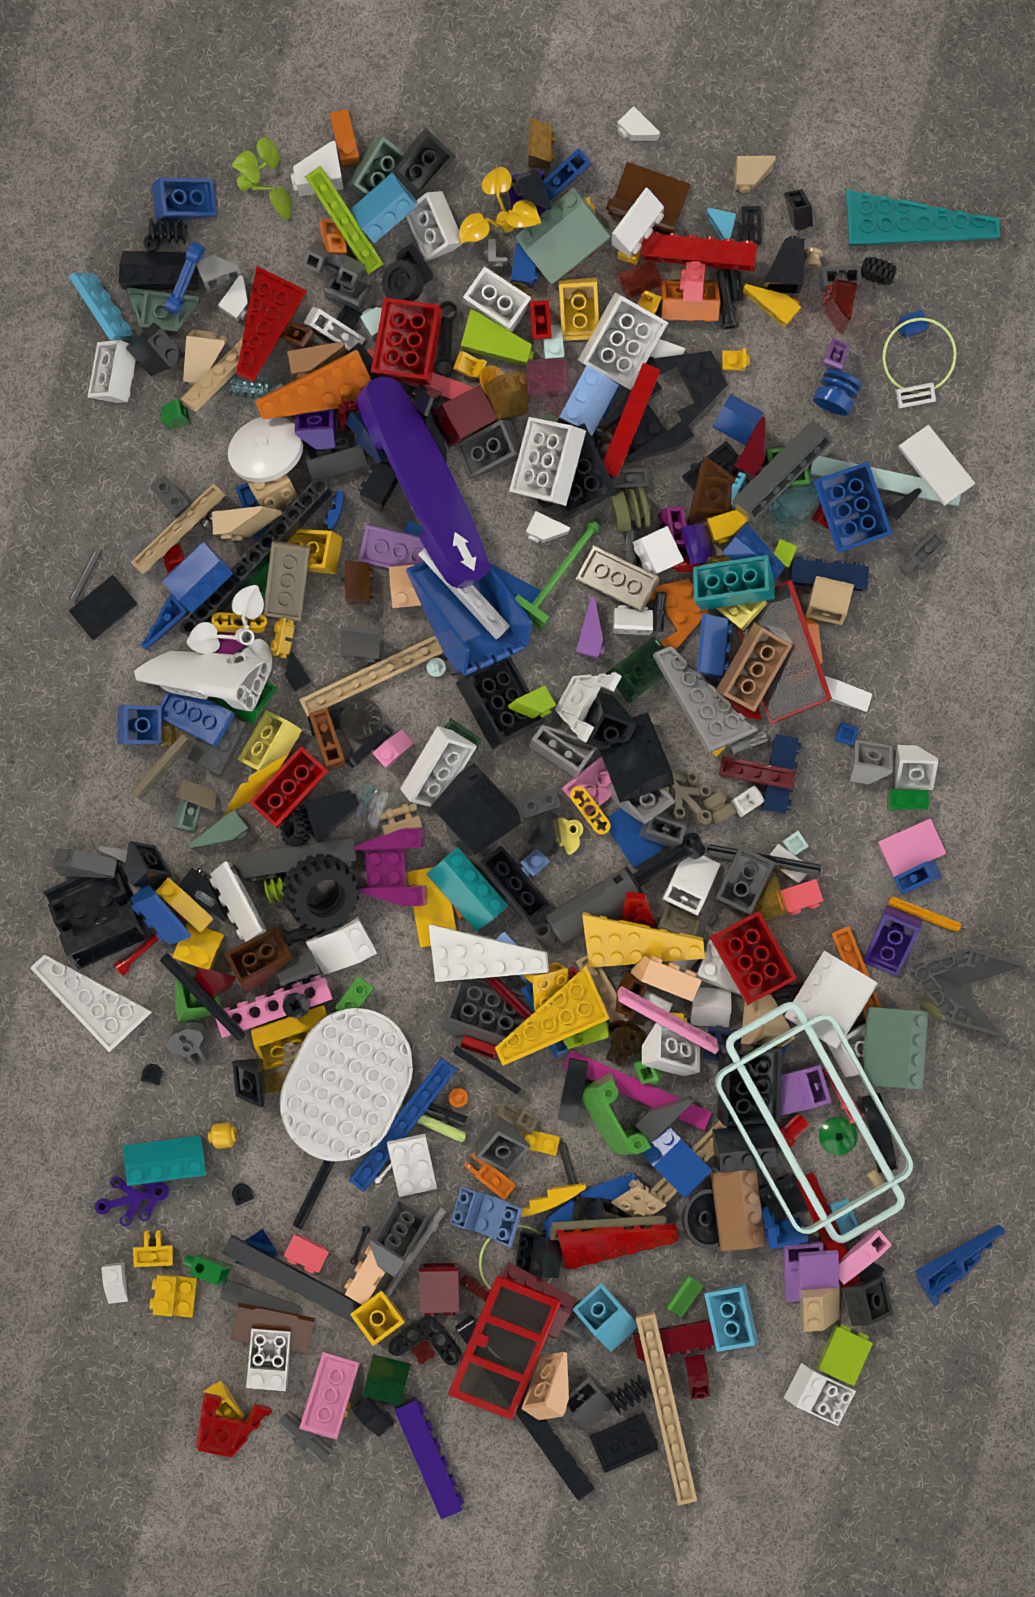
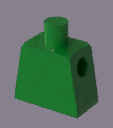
(214, 1270)

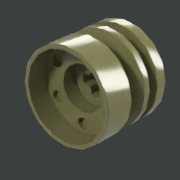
(630, 509)

